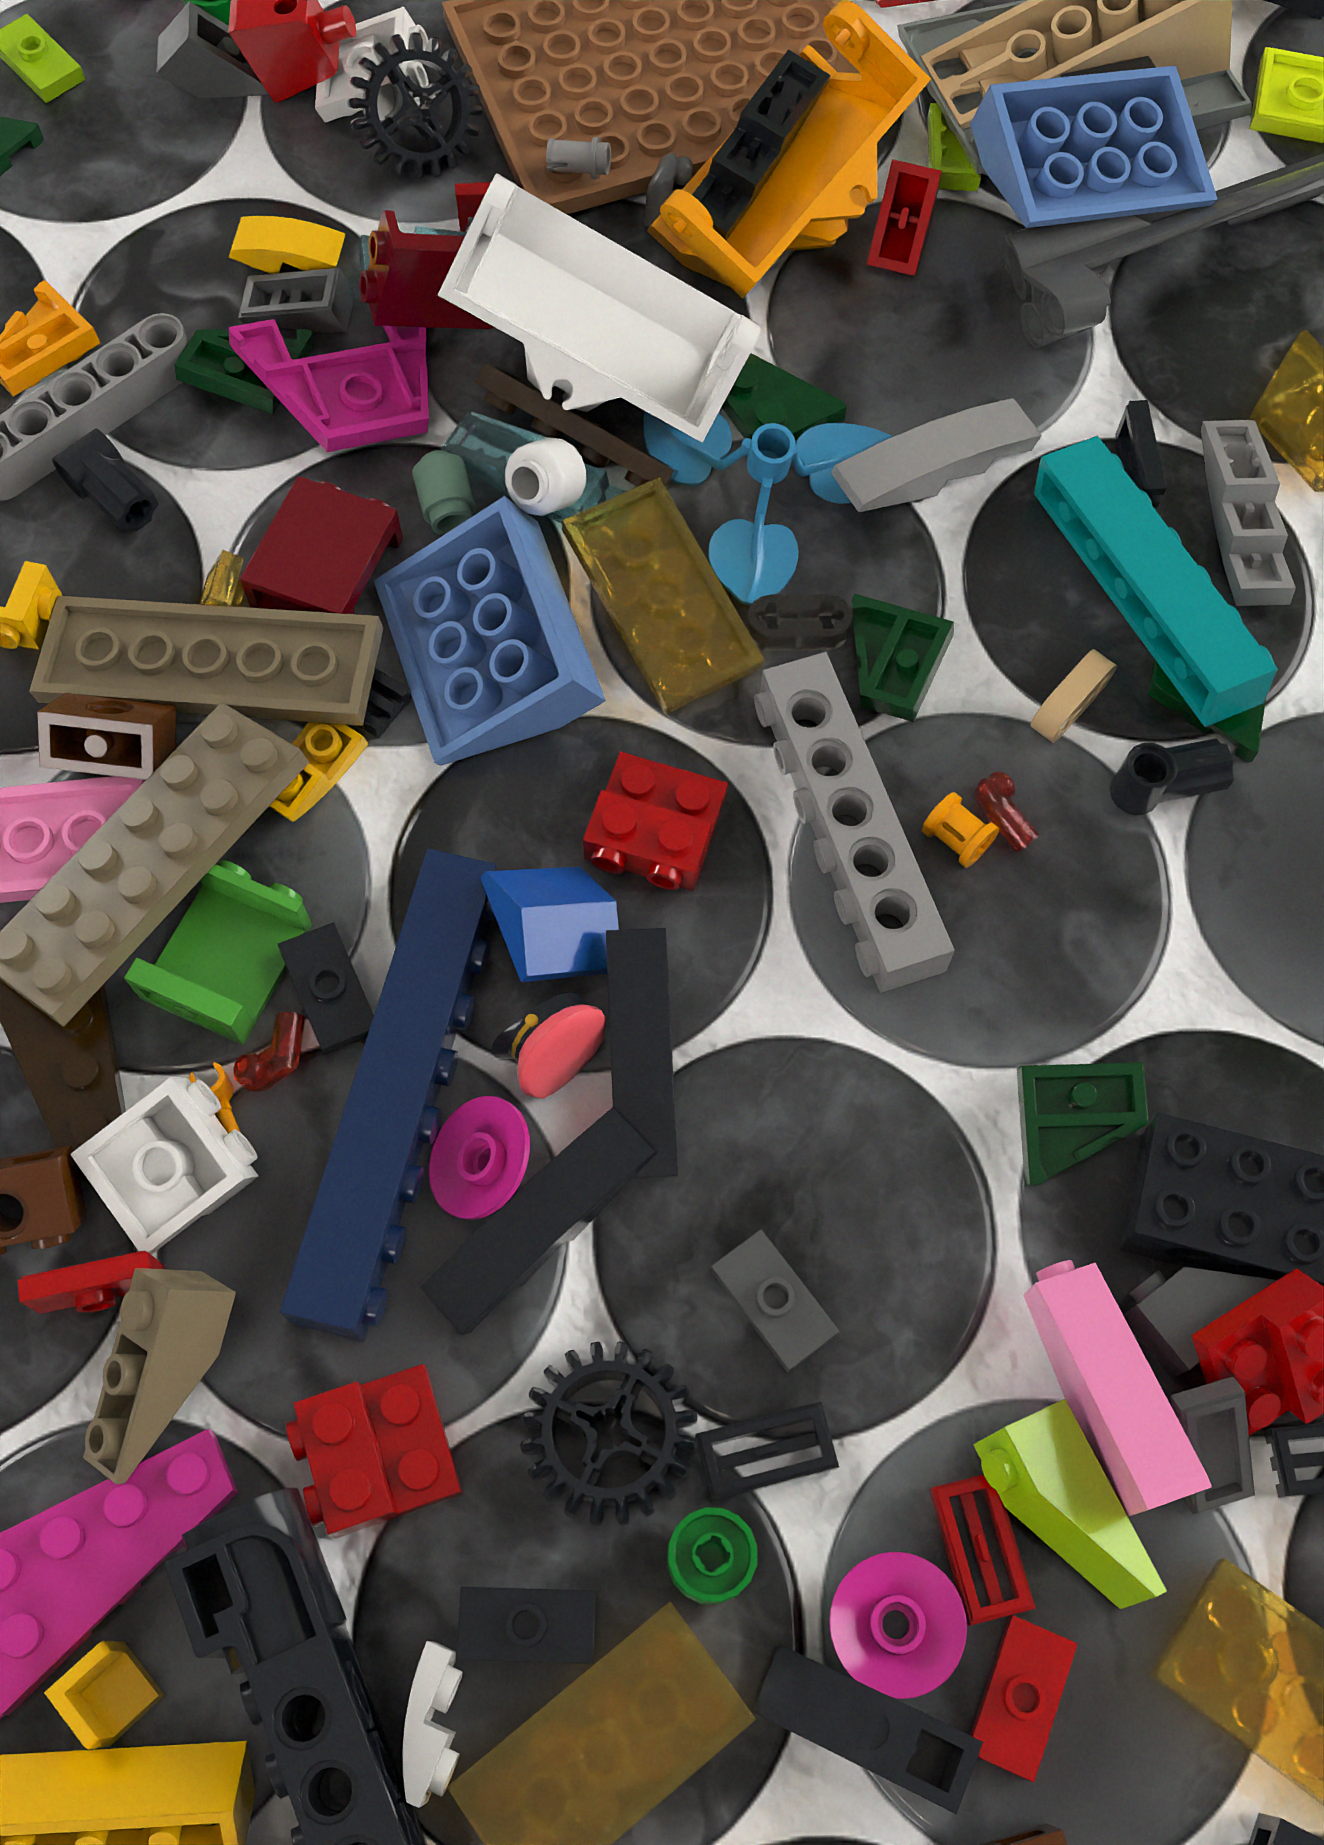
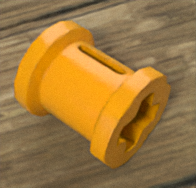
(960, 829)

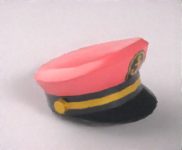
(552, 1043)

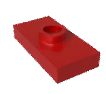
(85, 1285)
(1022, 1697)

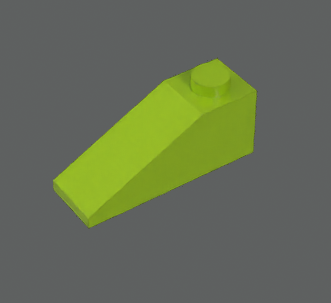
(1064, 1497)

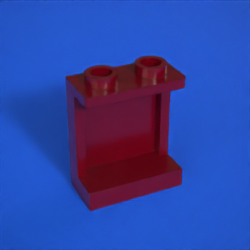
(407, 277)
(319, 550)

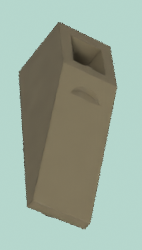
(160, 1353)

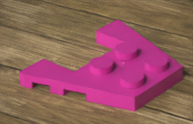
(346, 394)

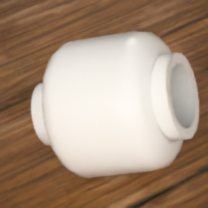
(545, 476)

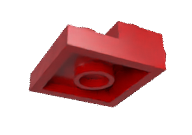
(654, 822)
(1271, 1350)
(373, 1451)

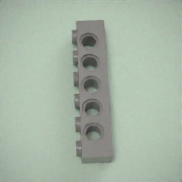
(813, 692)

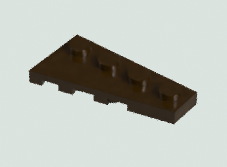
(553, 420)
(67, 1067)

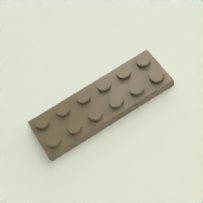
(208, 654)
(144, 861)

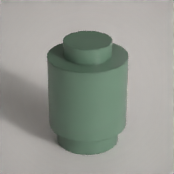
(443, 490)

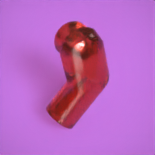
(994, 798)
(275, 1063)

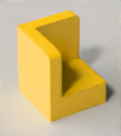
(104, 1694)

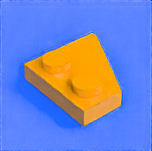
(42, 340)

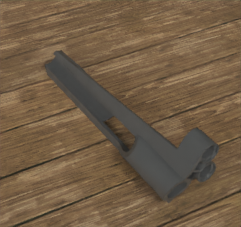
(1061, 262)

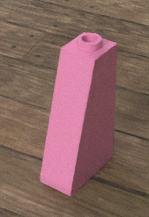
(1113, 1389)

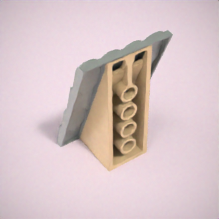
(1057, 37)

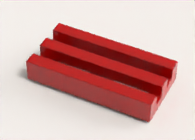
(1017, 1577)

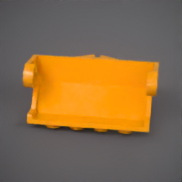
(824, 172)

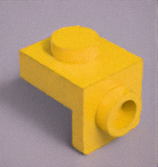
(28, 608)

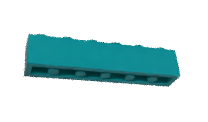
(1154, 581)

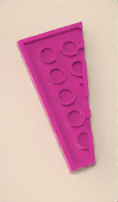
(93, 1553)

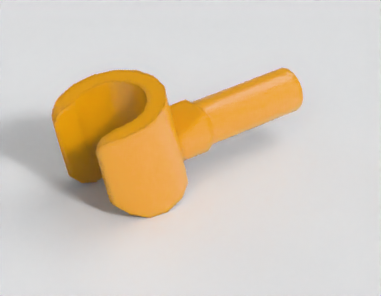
(223, 1090)

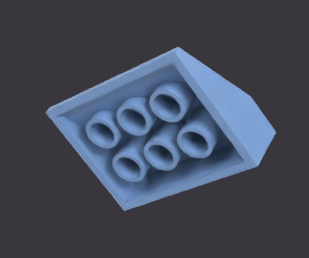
(1092, 146)
(487, 636)

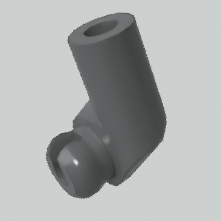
(669, 171)

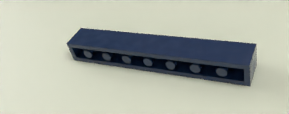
(393, 1102)

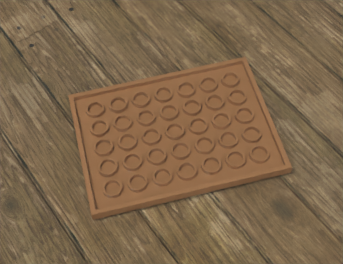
(627, 72)

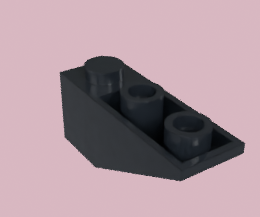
(868, 1728)

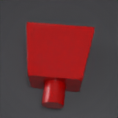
(290, 41)

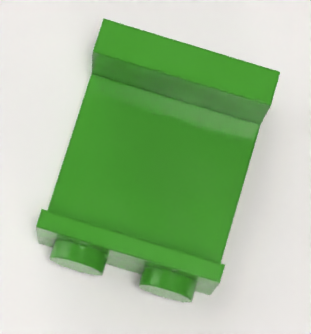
(224, 953)

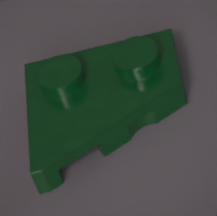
(772, 395)

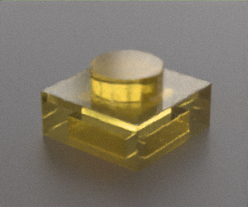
(222, 582)

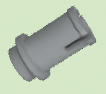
(579, 157)

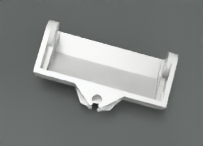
(596, 313)

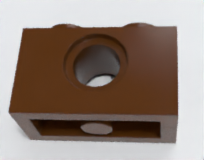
(105, 735)
(50, 1197)

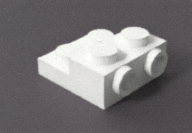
(335, 91)
(166, 1162)

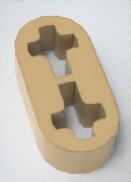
(1073, 696)

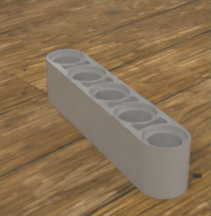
(90, 395)

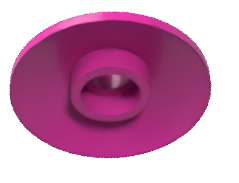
(479, 1157)
(933, 1618)

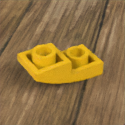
(270, 240)
(330, 754)

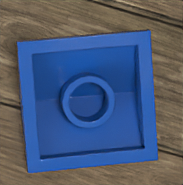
(552, 920)

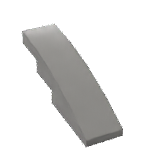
(929, 455)
(1245, 513)

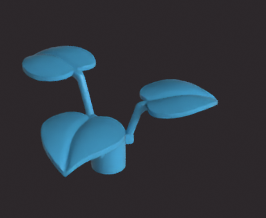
(744, 555)

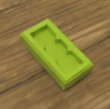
(38, 59)
(948, 155)

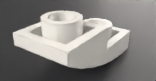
(426, 1745)

